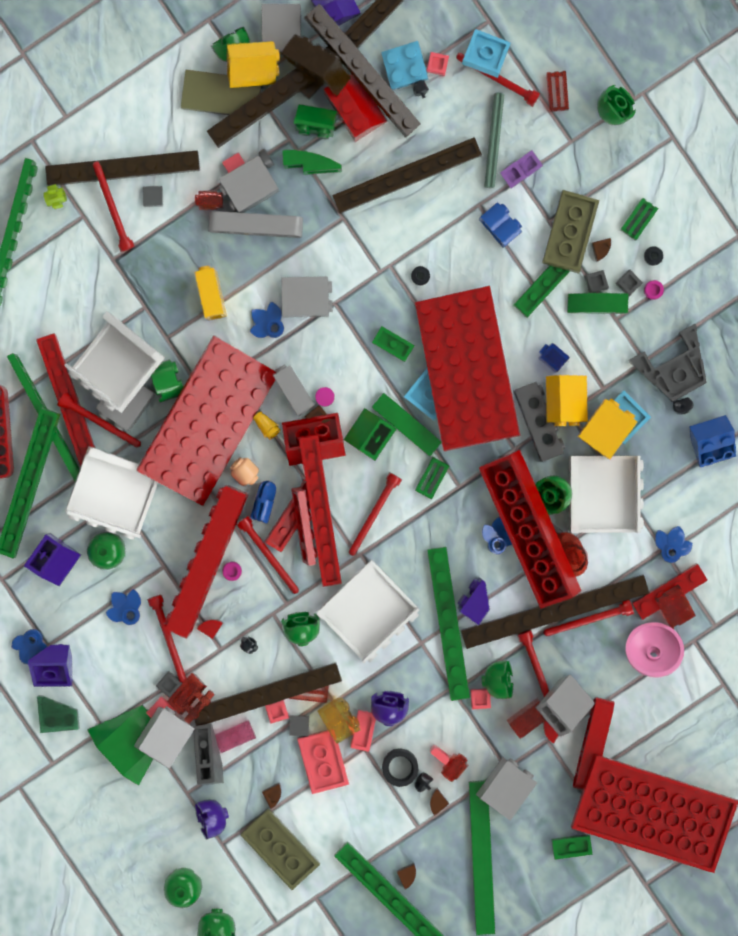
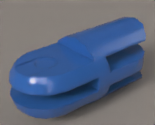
(264, 502)

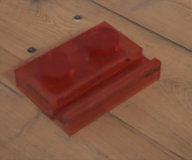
(675, 607)

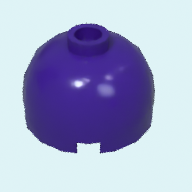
(389, 707)
(211, 817)

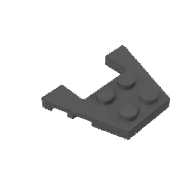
(679, 374)

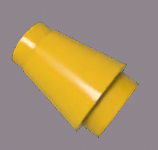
(266, 425)

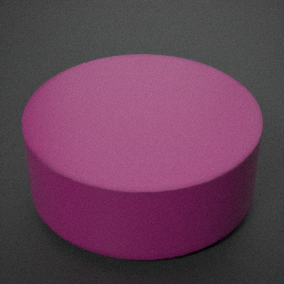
(653, 290)
(325, 396)
(232, 571)

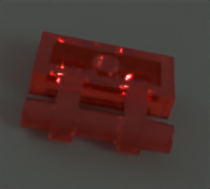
(187, 694)

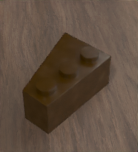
(316, 62)

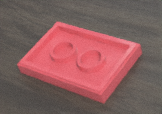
(322, 762)

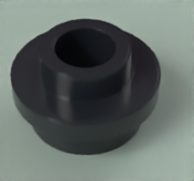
(647, 256)
(416, 280)
(249, 645)

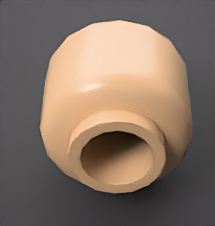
(244, 471)

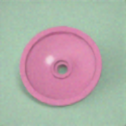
(656, 639)

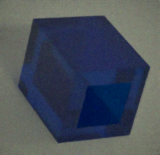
(553, 357)

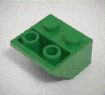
(315, 121)
(369, 434)

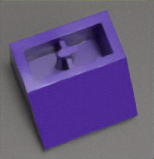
(52, 559)
(476, 603)

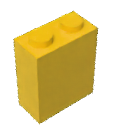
(252, 64)
(210, 293)
(566, 399)
(607, 428)

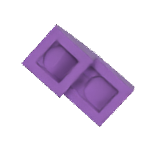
(521, 169)

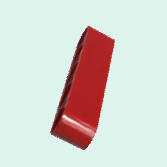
(6, 438)
(594, 738)

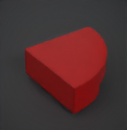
(210, 627)
(550, 733)

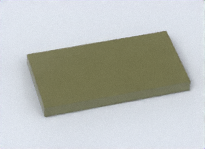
(213, 94)
(570, 231)
(280, 849)

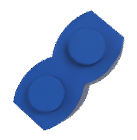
(500, 224)

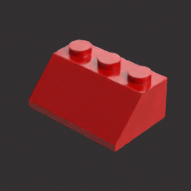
(356, 109)
(329, 437)

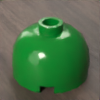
(220, 46)
(615, 105)
(555, 493)
(106, 550)
(301, 628)
(498, 680)
(182, 888)
(216, 924)

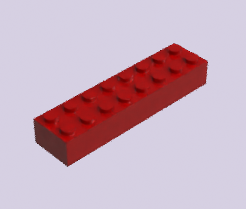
(530, 529)
(207, 561)

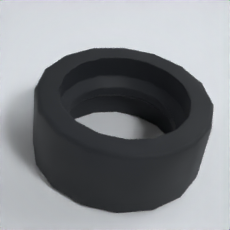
(396, 781)

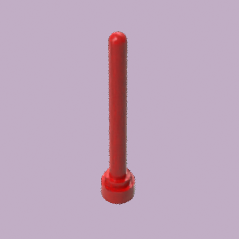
(529, 96)
(124, 242)
(67, 402)
(392, 482)
(247, 526)
(157, 603)
(624, 609)
(526, 639)

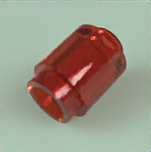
(209, 200)
(455, 767)

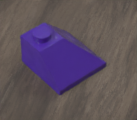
(339, 10)
(52, 667)

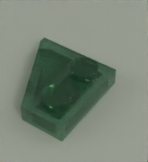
(56, 716)

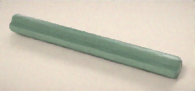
(494, 139)

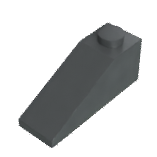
(207, 756)

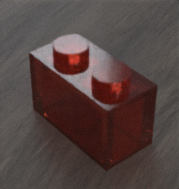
(526, 719)

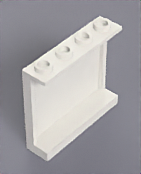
(116, 364)
(111, 494)
(605, 494)
(368, 611)

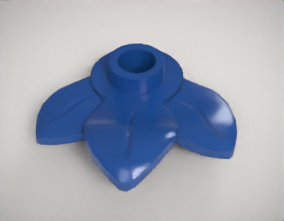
(265, 320)
(496, 533)
(673, 541)
(122, 605)
(27, 647)

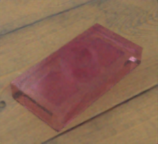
(235, 736)

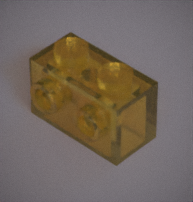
(339, 720)

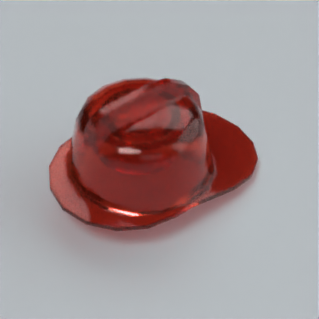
(575, 552)

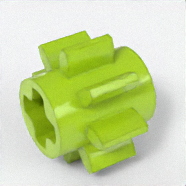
(55, 196)

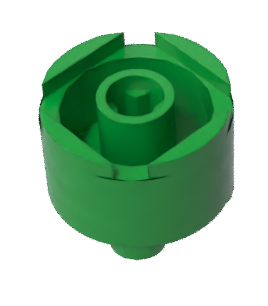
(166, 382)

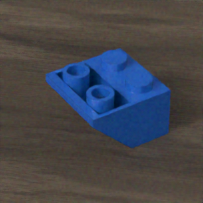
(713, 441)

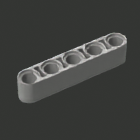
(255, 224)

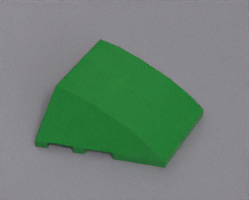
(117, 739)

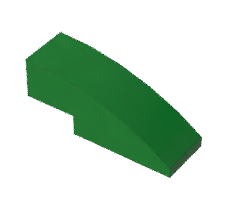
(310, 162)
(598, 303)

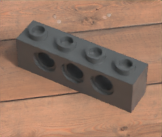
(523, 396)

